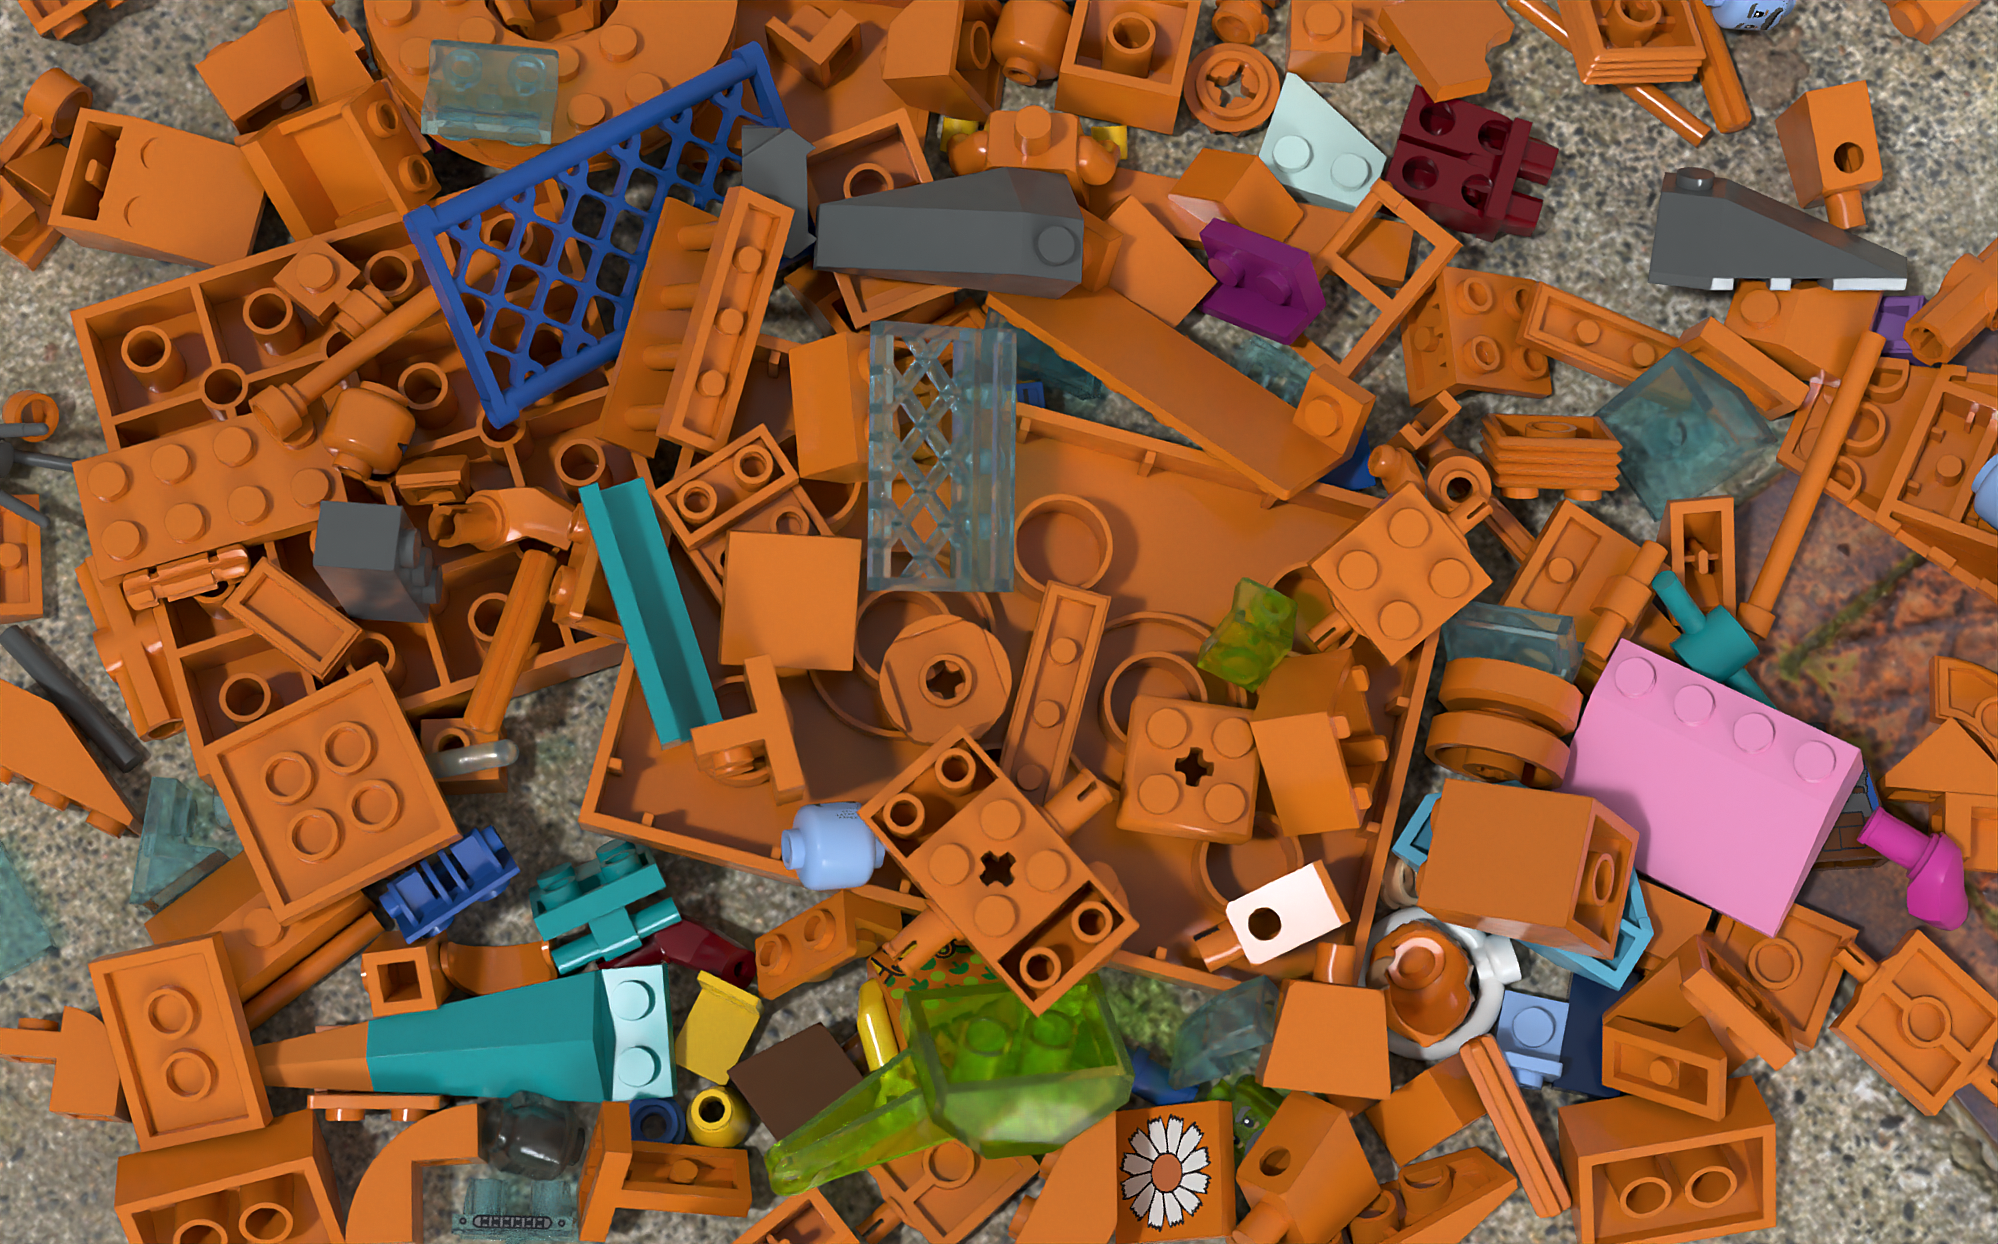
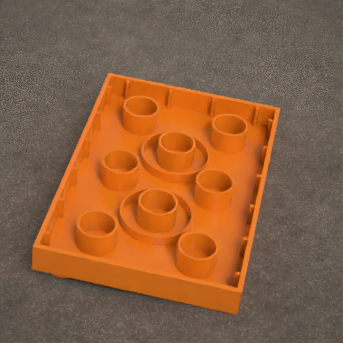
(1095, 512)

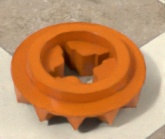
(1220, 66)

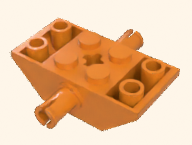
(955, 815)

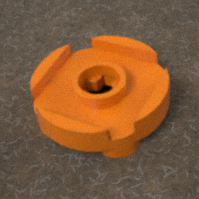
(963, 649)

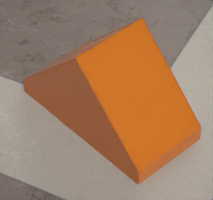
(1237, 191)
(1701, 549)
(1940, 764)
(1426, 1111)

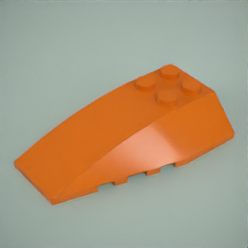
(1914, 461)

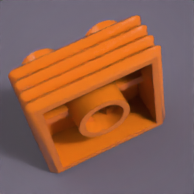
(1632, 40)
(1550, 453)
(1157, 797)

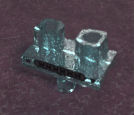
(486, 1216)

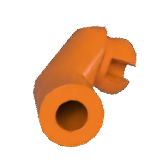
(1395, 467)

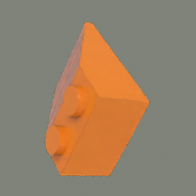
(861, 162)

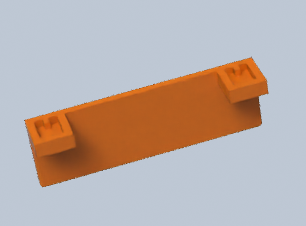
(1189, 386)

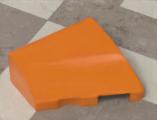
(1154, 265)

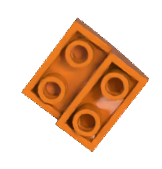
(736, 488)

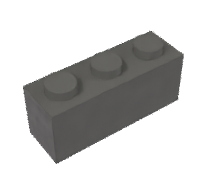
(376, 562)

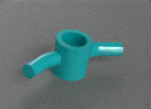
(1710, 642)

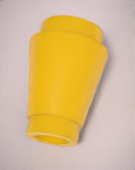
(729, 1129)

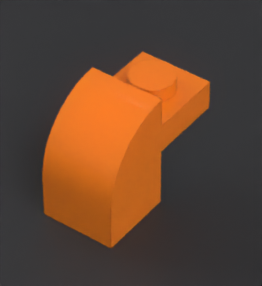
(85, 1069)

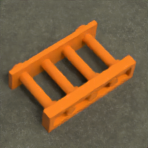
(695, 324)

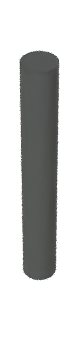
(70, 699)

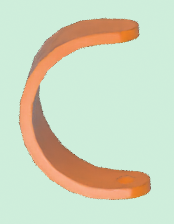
(498, 968)

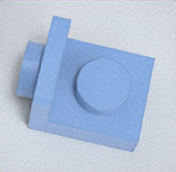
(1531, 1037)

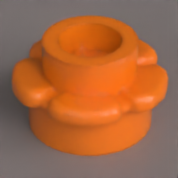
(1239, 21)

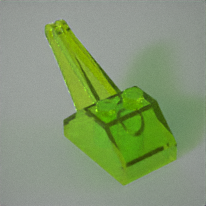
(972, 1074)

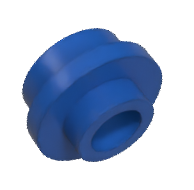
(665, 1107)

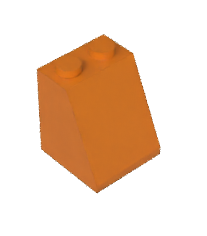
(1528, 866)

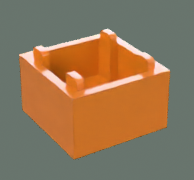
(1318, 742)

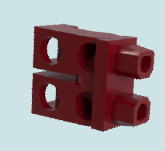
(1463, 165)

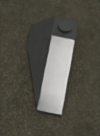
(968, 231)
(1726, 231)

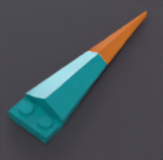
(562, 1038)

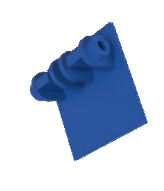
(429, 900)

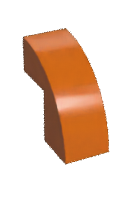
(390, 1194)

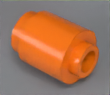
(1450, 465)

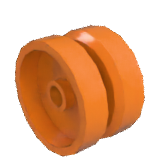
(1504, 723)

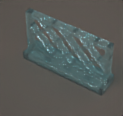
(977, 460)

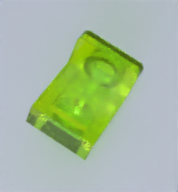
(1250, 636)

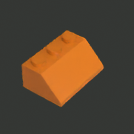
(255, 943)
(1666, 1173)
(234, 1189)

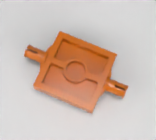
(1399, 572)
(1919, 1021)
(944, 1191)

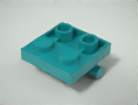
(598, 895)

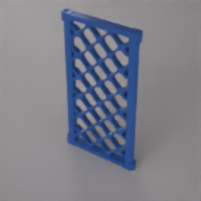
(427, 222)

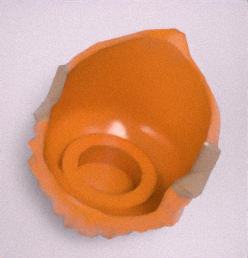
(1422, 981)

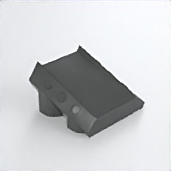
(777, 168)

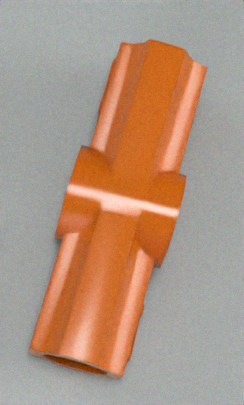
(1959, 310)
(132, 656)

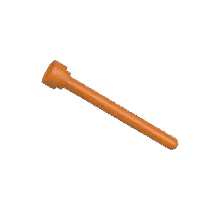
(283, 407)

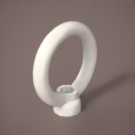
(1493, 967)

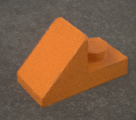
(37, 181)
(1667, 1067)

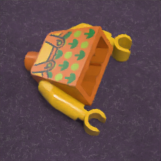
(883, 994)

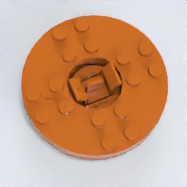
(607, 50)

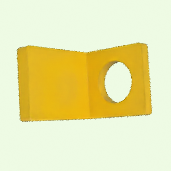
(717, 1029)

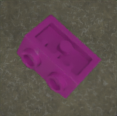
(1259, 283)

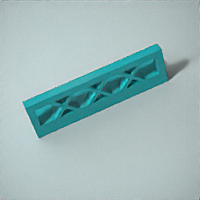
(651, 610)

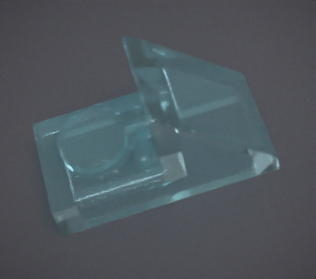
(164, 863)

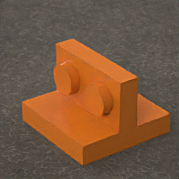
(735, 742)

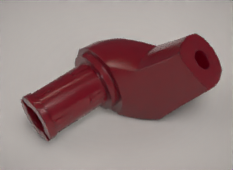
(694, 947)

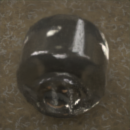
(532, 1136)

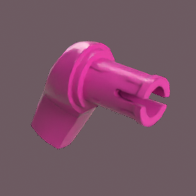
(1932, 865)

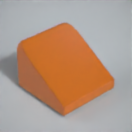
(434, 479)

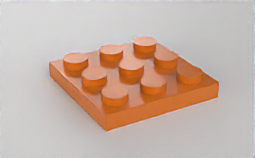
(330, 794)

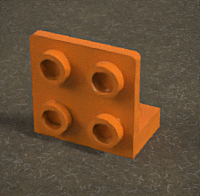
(1465, 339)
(1702, 984)

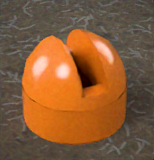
(34, 408)

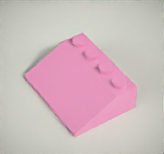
(1713, 782)

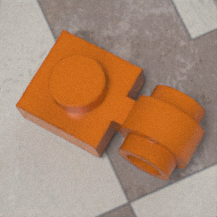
(328, 283)

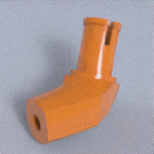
(503, 517)

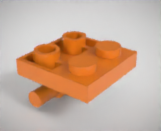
(1588, 574)

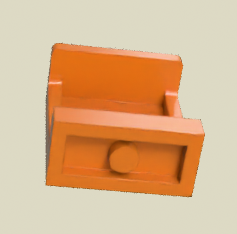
(341, 163)

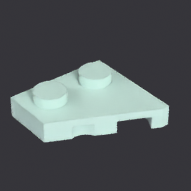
(1318, 150)

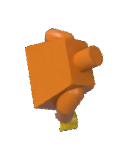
(1039, 143)

